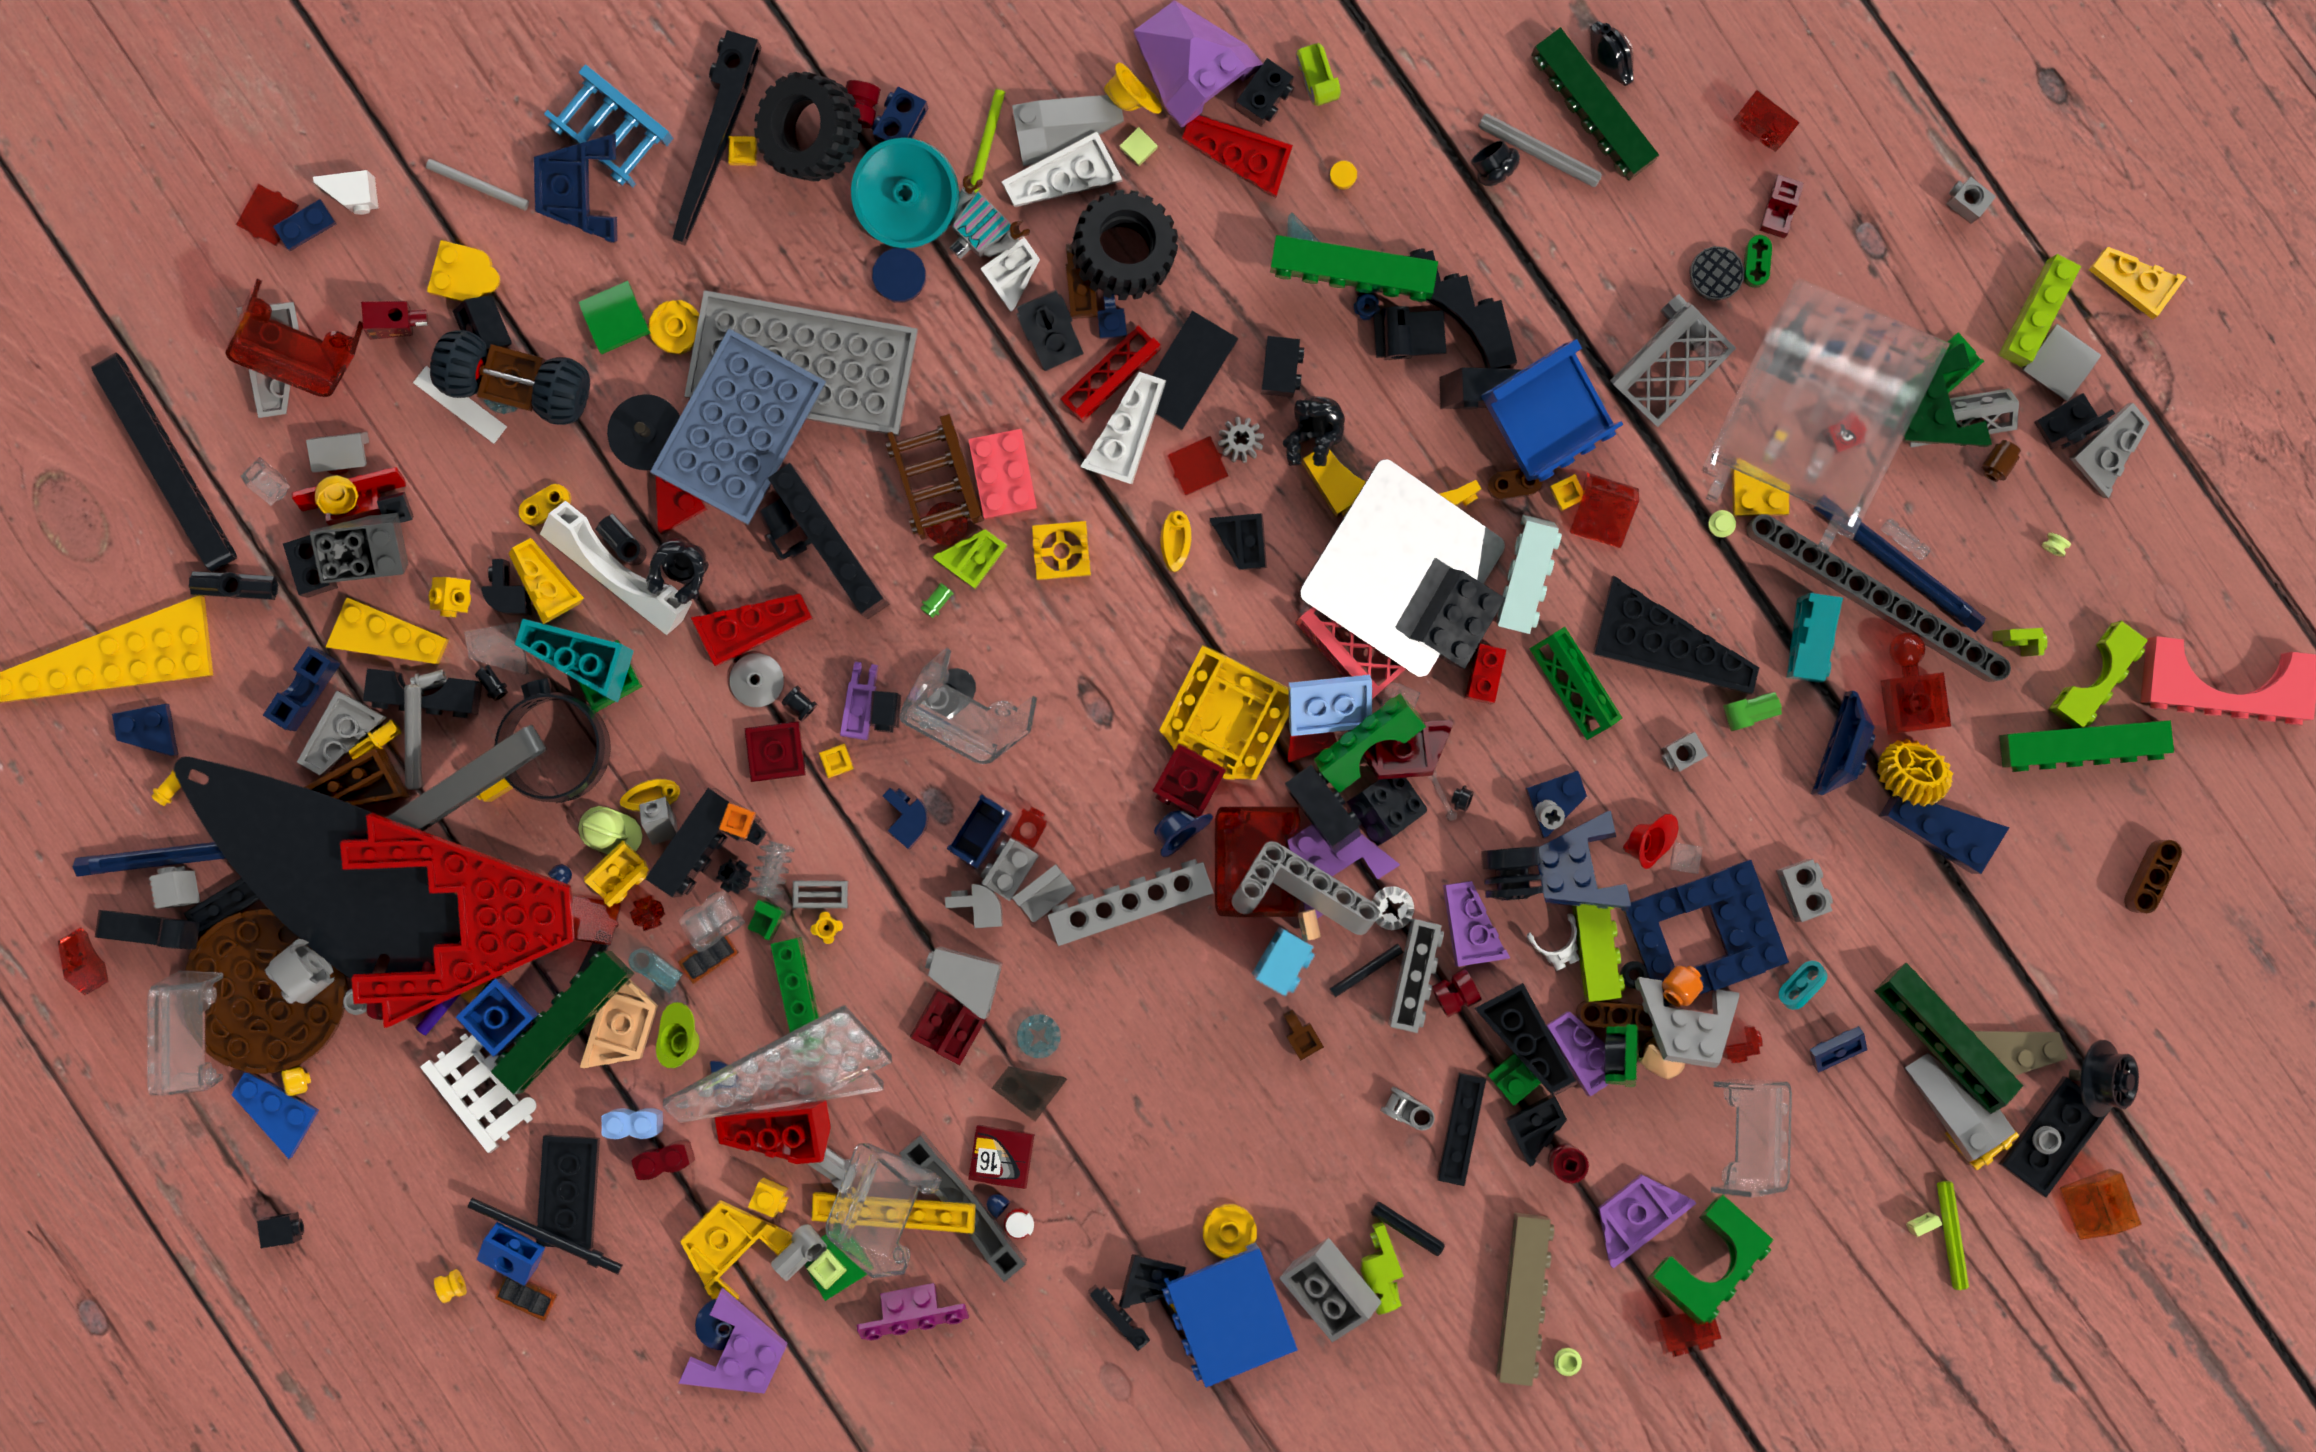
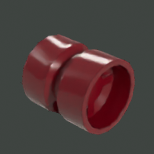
(866, 98)
(1456, 993)
(1568, 1163)

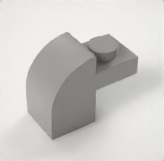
(985, 903)

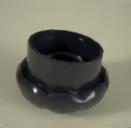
(1495, 163)

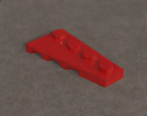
(1241, 151)
(744, 628)

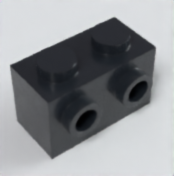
(1265, 92)
(1280, 366)

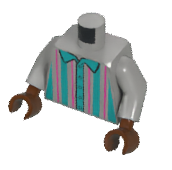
(982, 225)

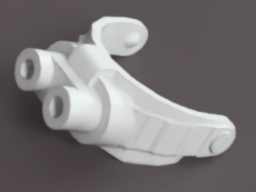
(1567, 953)

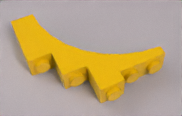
(1341, 486)

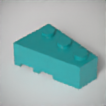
(1813, 637)

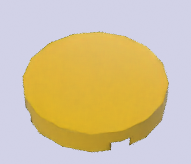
(674, 326)
(1229, 1230)

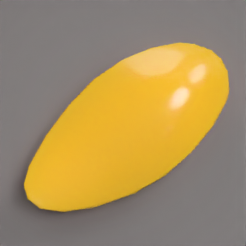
(1175, 540)
(650, 791)

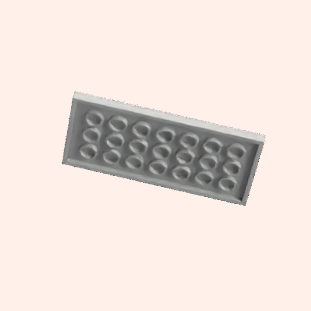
(858, 358)

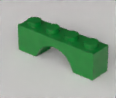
(1392, 721)

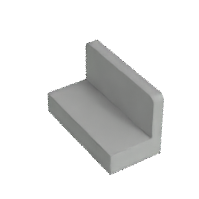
(337, 451)
(1044, 893)

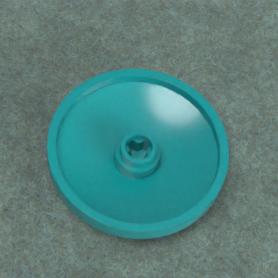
(905, 192)

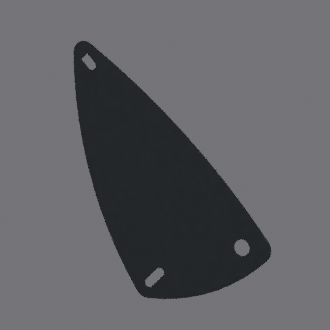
(290, 856)

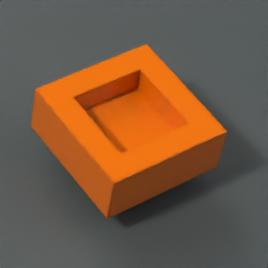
(737, 820)

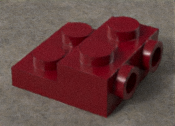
(1188, 781)

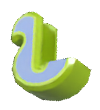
(1317, 75)

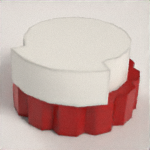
(1019, 1223)

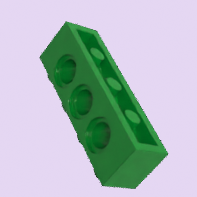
(795, 982)

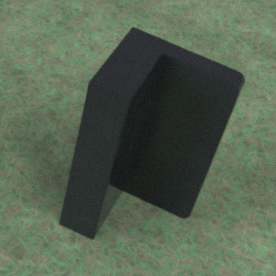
(483, 319)

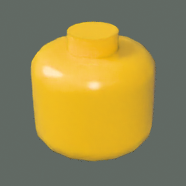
(295, 1081)

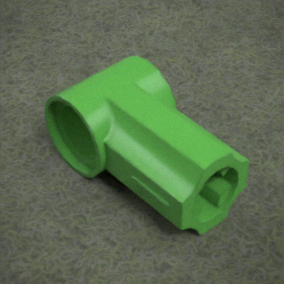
(1746, 712)

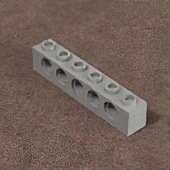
(1066, 932)

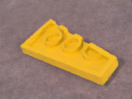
(380, 634)

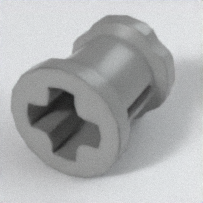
(1550, 822)

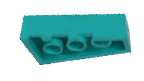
(583, 657)

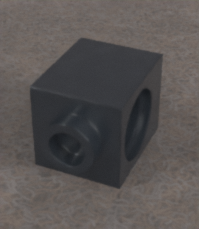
(280, 1230)

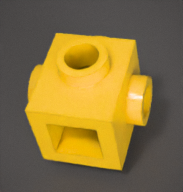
(449, 596)

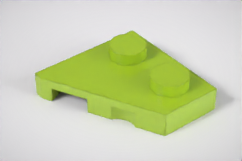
(972, 557)

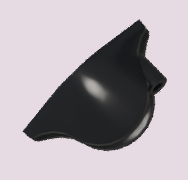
(1612, 52)

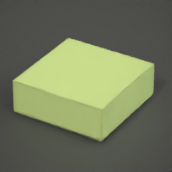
(1138, 146)
(1923, 1224)
(826, 1269)

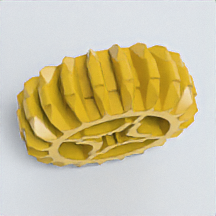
(1914, 772)

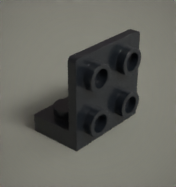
(2071, 422)

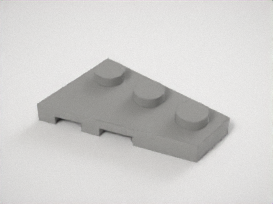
(339, 730)

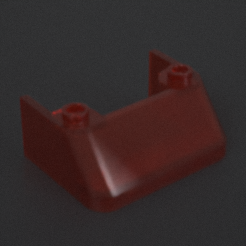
(287, 352)

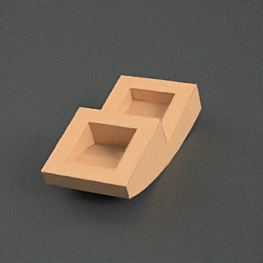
(1309, 924)

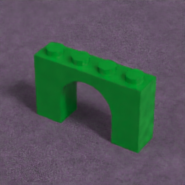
(1745, 1246)

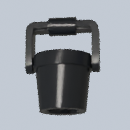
(778, 522)

